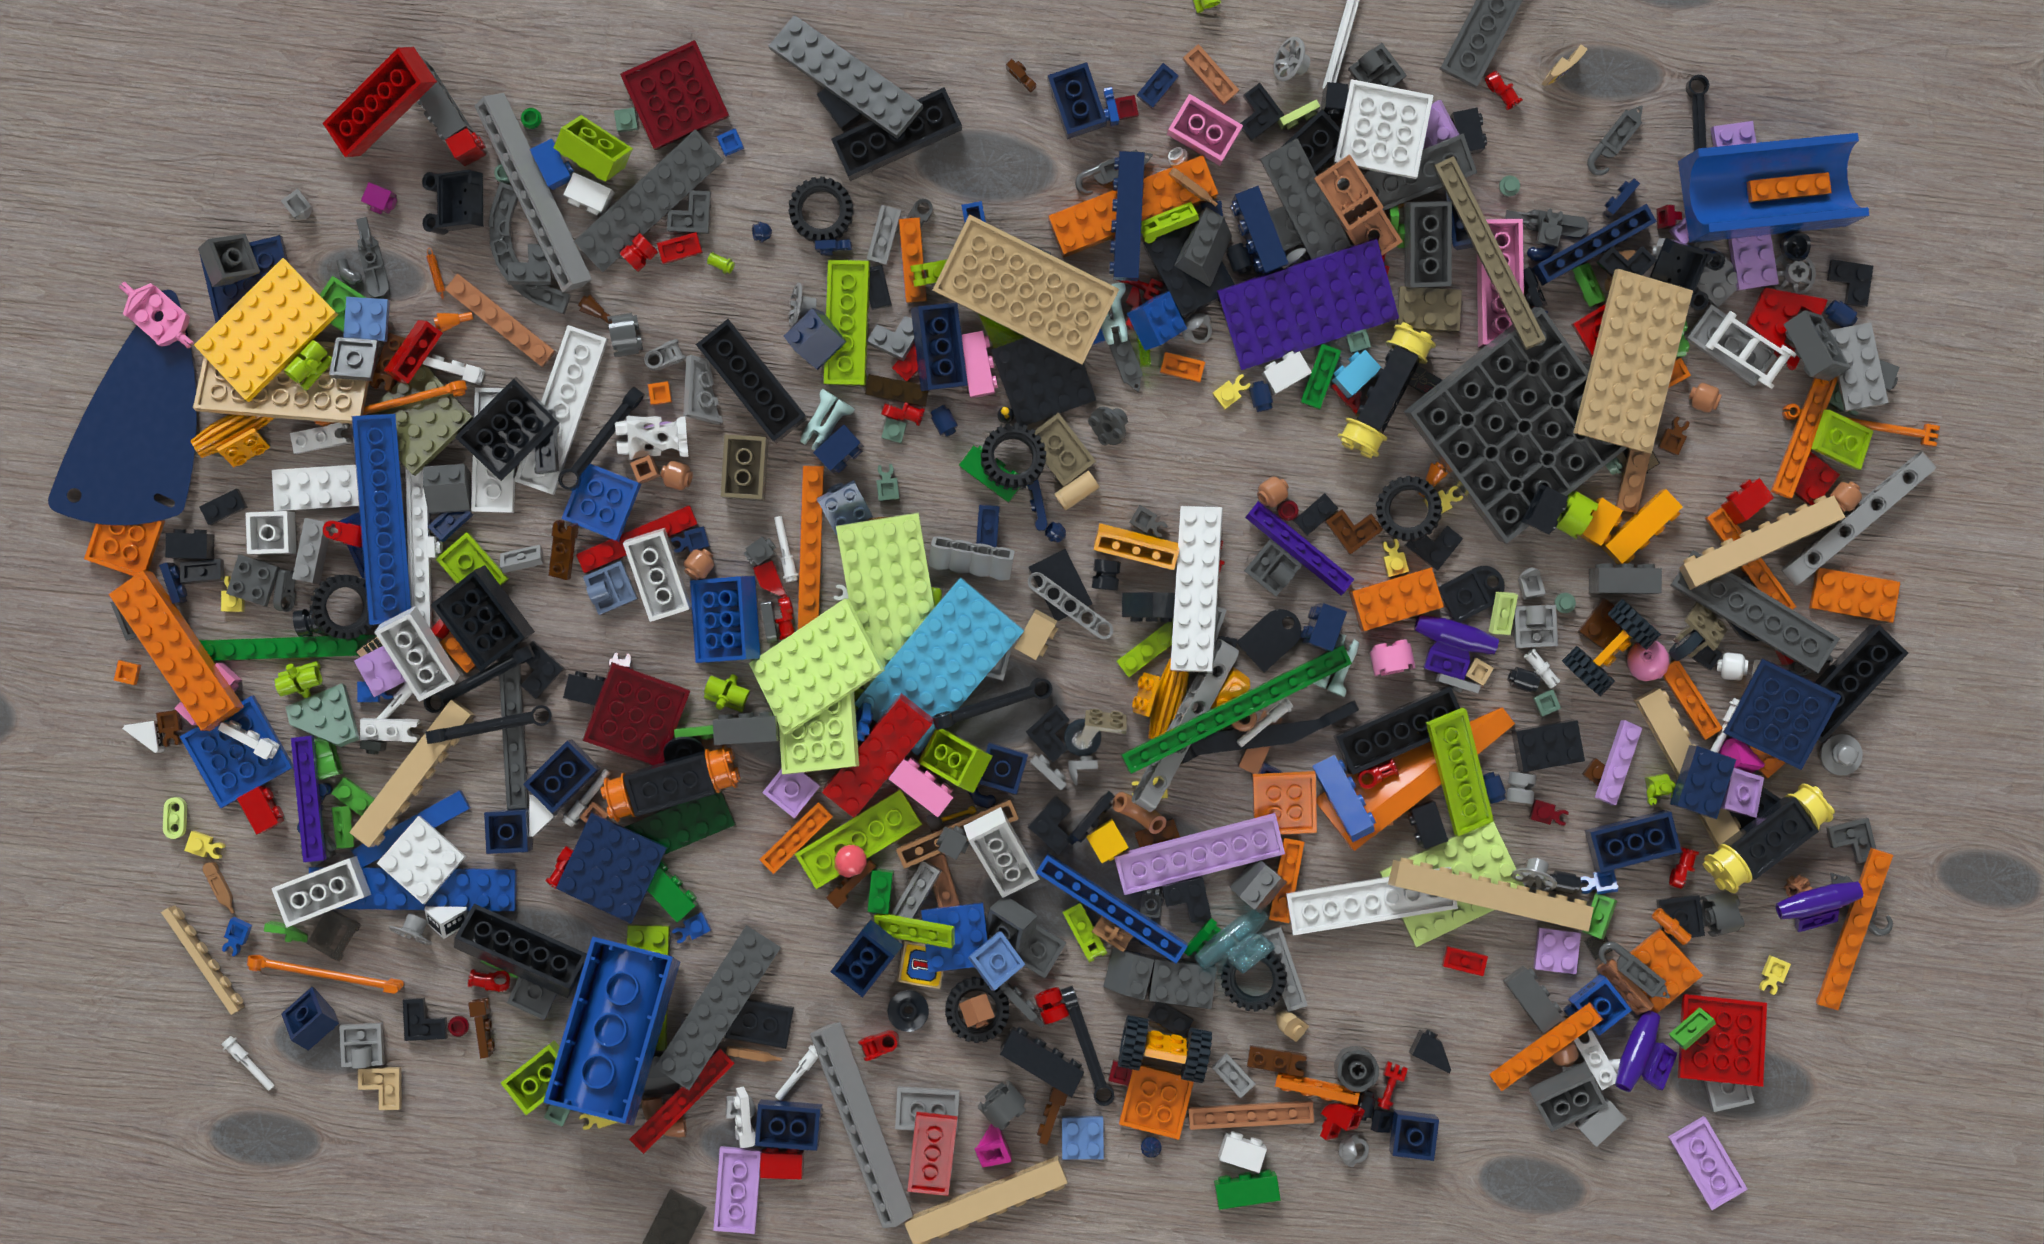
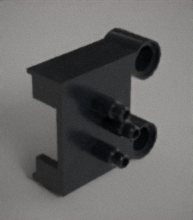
(457, 201)
(1683, 266)

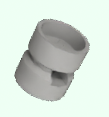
(1521, 787)

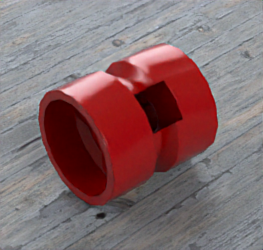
(638, 252)
(1056, 1010)

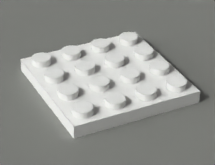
(1384, 128)

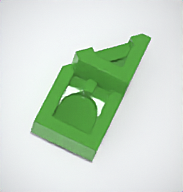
(1400, 228)
(291, 932)

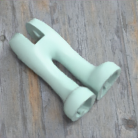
(1118, 321)
(826, 401)
(1336, 685)

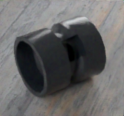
(1106, 574)
(304, 624)

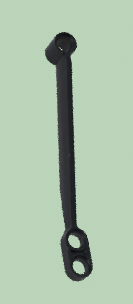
(1270, 736)

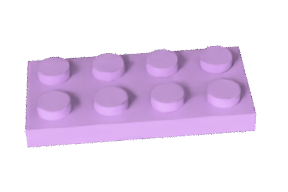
(1707, 1163)
(737, 1190)

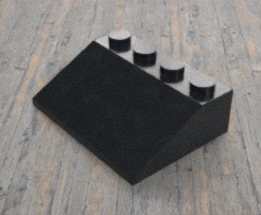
(1187, 292)
(507, 429)
(482, 617)

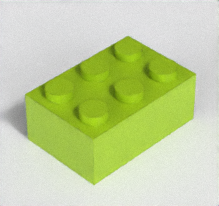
(592, 148)
(955, 759)
(531, 1080)

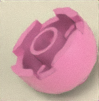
(1648, 663)

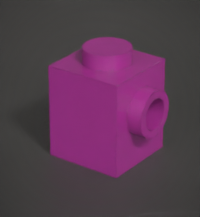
(379, 199)

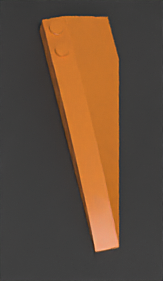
(1415, 780)

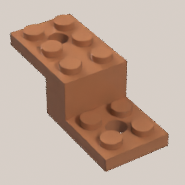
(1357, 206)

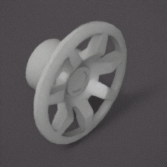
(1295, 61)
(1795, 273)
(801, 306)
(1535, 873)
(413, 927)

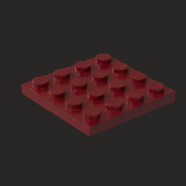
(674, 95)
(635, 714)

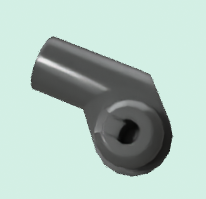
(346, 274)

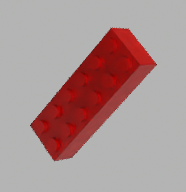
(379, 101)
(878, 755)

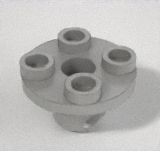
(1841, 754)

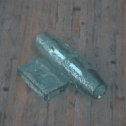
(1238, 943)

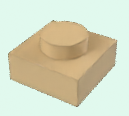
(1479, 671)

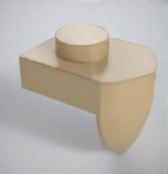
(1291, 1025)

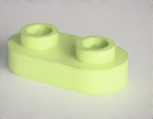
(173, 817)

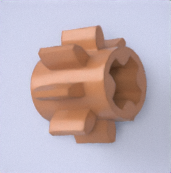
(1797, 885)

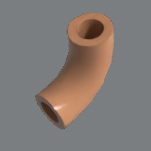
(1152, 821)
(652, 1105)

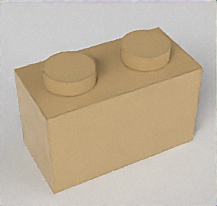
(1036, 634)

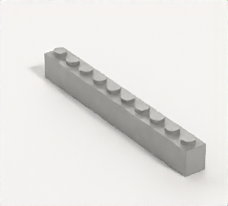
(533, 192)
(861, 1125)

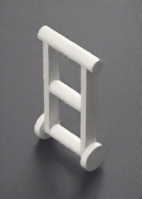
(1765, 379)

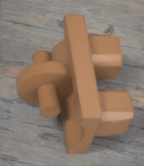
(1112, 933)

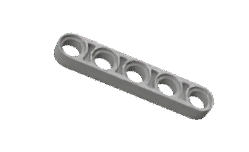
(1080, 607)

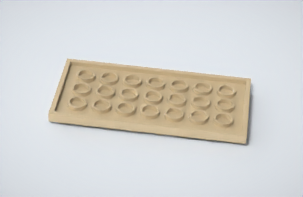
(1025, 289)
(1633, 361)
(283, 398)

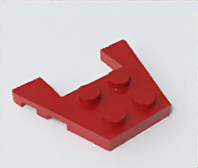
(1775, 309)

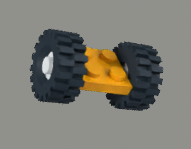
(1591, 670)
(1192, 1054)

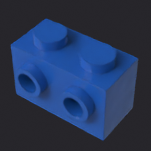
(552, 164)

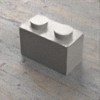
(1600, 1123)

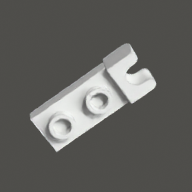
(470, 373)
(319, 438)
(388, 729)
(263, 747)
(1597, 1061)
(743, 1128)

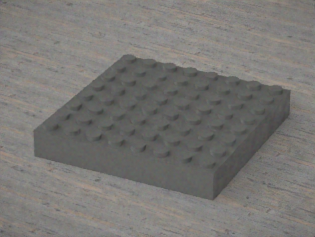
(1510, 425)

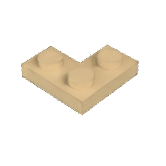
(387, 1081)

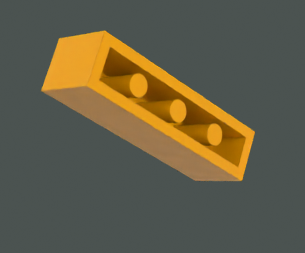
(1642, 526)
(1136, 546)

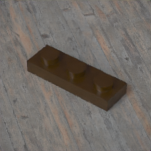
(896, 390)

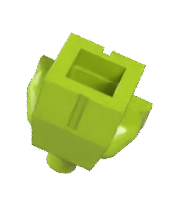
(1657, 786)

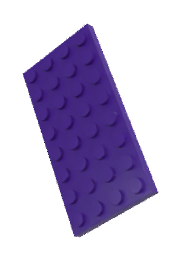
(1308, 304)

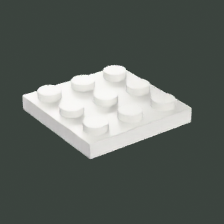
(421, 859)

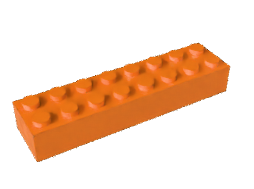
(1091, 220)
(176, 650)

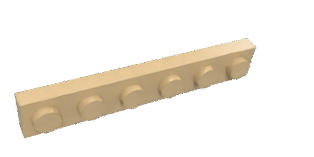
(207, 965)

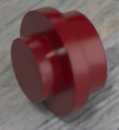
(1288, 510)
(458, 1026)

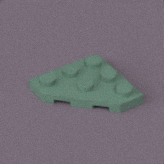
(326, 716)

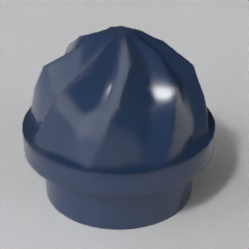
(761, 231)
(1055, 532)
(1151, 1147)

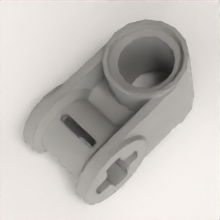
(666, 355)

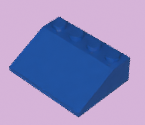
(725, 619)

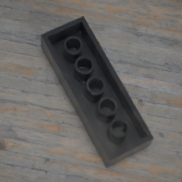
(872, 147)
(751, 381)
(1859, 672)
(1393, 731)
(520, 950)

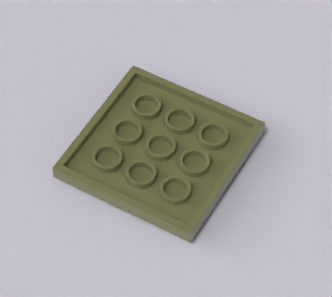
(425, 425)

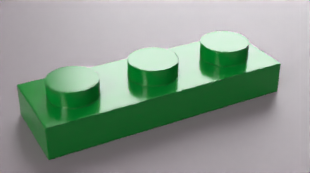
(1320, 376)

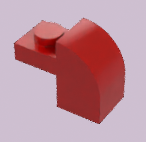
(1340, 1116)

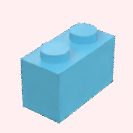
(1356, 374)

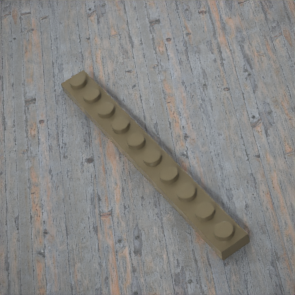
(1489, 253)

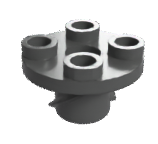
(1109, 425)

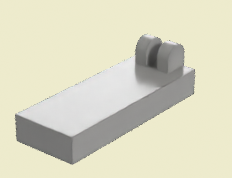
(884, 234)

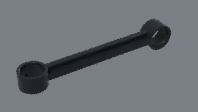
(1698, 111)
(629, 403)
(516, 658)
(949, 718)
(485, 726)
(1086, 1044)

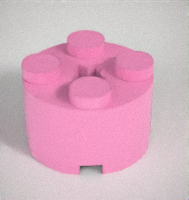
(1392, 658)

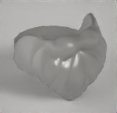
(1194, 322)
(1348, 1151)

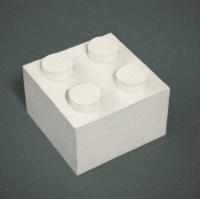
(271, 533)

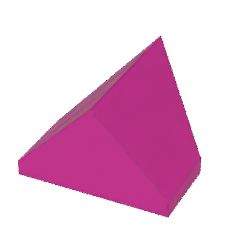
(1746, 758)
(993, 1148)

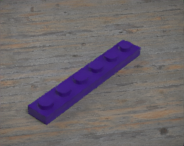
(1299, 548)
(308, 798)

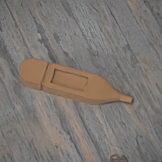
(1191, 186)
(218, 885)
(751, 1054)

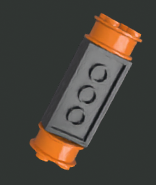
(670, 783)

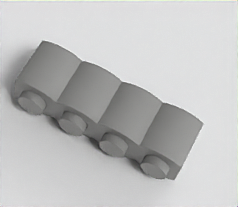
(971, 558)

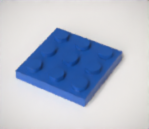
(602, 502)
(969, 935)

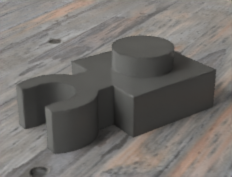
(1549, 231)
(1145, 520)

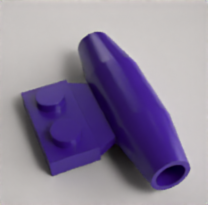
(1452, 645)
(1818, 905)
(1645, 1056)

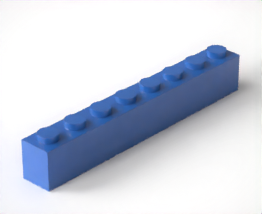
(1112, 908)

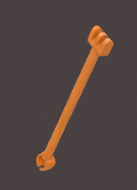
(457, 388)
(1925, 434)
(257, 962)

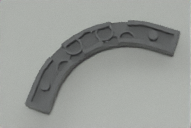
(503, 251)

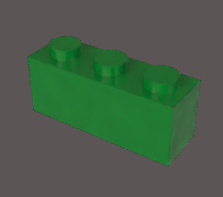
(972, 465)
(671, 894)
(1247, 1189)

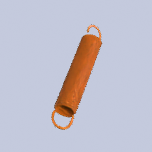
(439, 286)

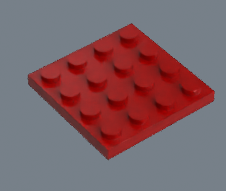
(1730, 1049)

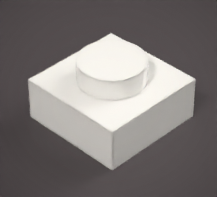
(433, 547)

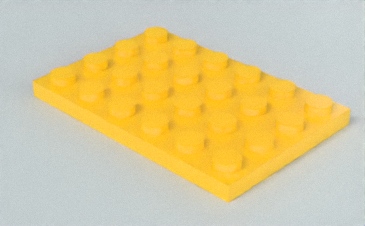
(266, 330)

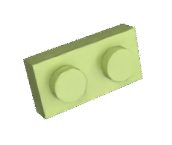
(1307, 112)
(1503, 613)

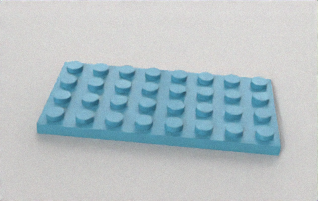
(944, 656)

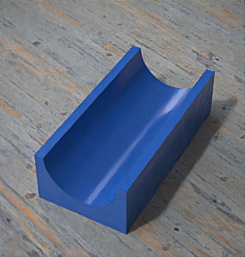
(1718, 194)
(612, 1031)

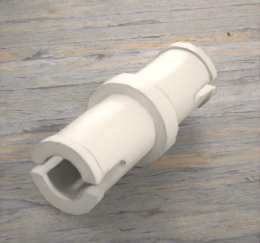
(1541, 668)

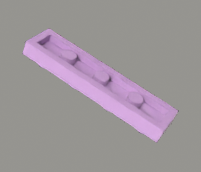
(1618, 762)

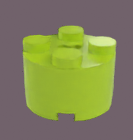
(1576, 515)

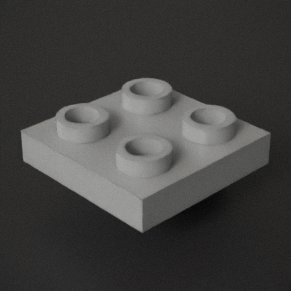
(1535, 626)
(362, 1045)

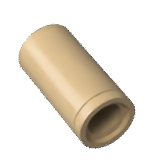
(1076, 490)

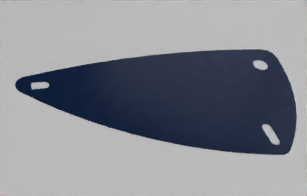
(133, 437)

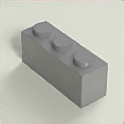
(311, 552)

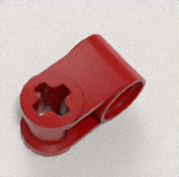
(347, 533)
(874, 1045)

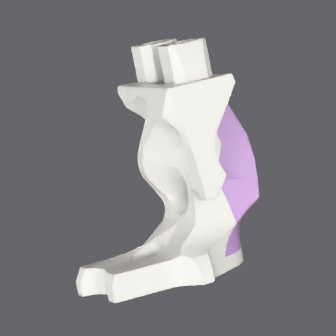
(640, 435)

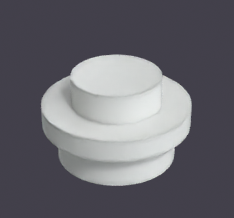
(1177, 156)

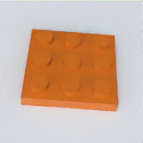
(124, 546)
(1289, 797)
(1669, 963)
(1156, 1102)

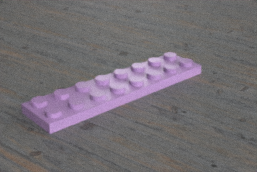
(1754, 255)
(1199, 854)

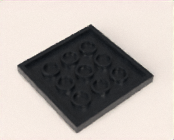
(1040, 381)

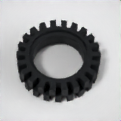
(809, 188)
(1013, 480)
(1396, 487)
(320, 612)
(1255, 1002)
(976, 1034)

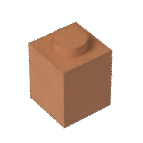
(645, 469)
(977, 1011)

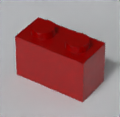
(466, 146)
(1747, 500)
(261, 809)
(782, 1163)

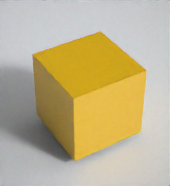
(1107, 841)

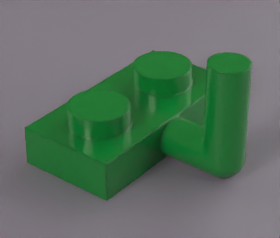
(1205, 933)

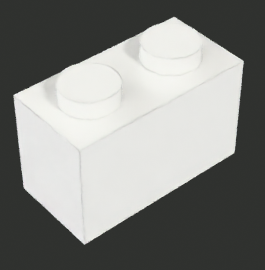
(589, 194)
(1287, 372)
(1242, 1151)

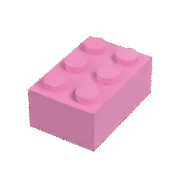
(1204, 129)
(922, 786)

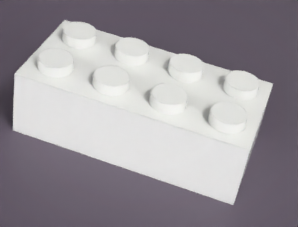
(657, 574)
(417, 653)
(1001, 852)
(321, 891)

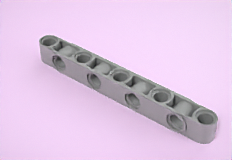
(1856, 521)
(1203, 692)

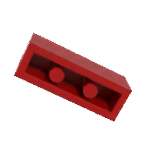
(413, 351)

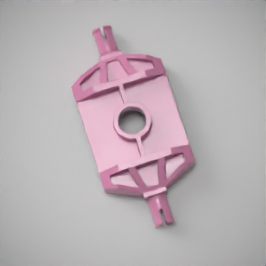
(142, 307)

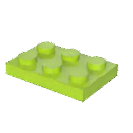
(1842, 439)
(465, 557)

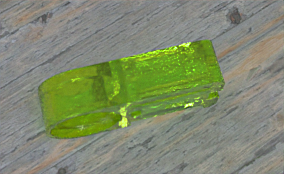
(1144, 356)

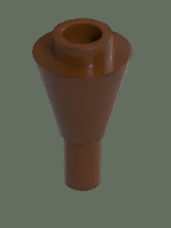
(593, 308)

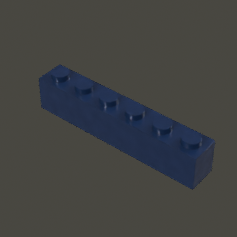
(1128, 216)
(1594, 244)

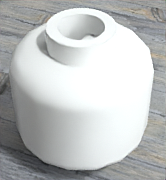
(1732, 666)

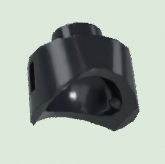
(1795, 246)

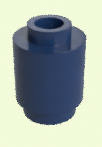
(1841, 314)
(1261, 396)
(944, 421)
(1494, 787)

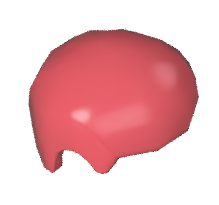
(850, 861)

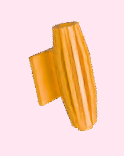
(233, 437)
(1160, 698)

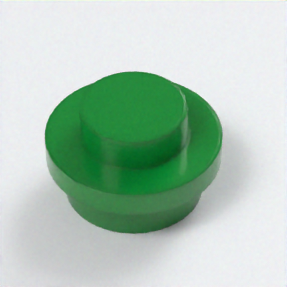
(531, 118)

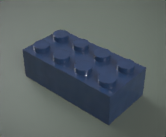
(1259, 231)
(939, 346)
(1633, 841)

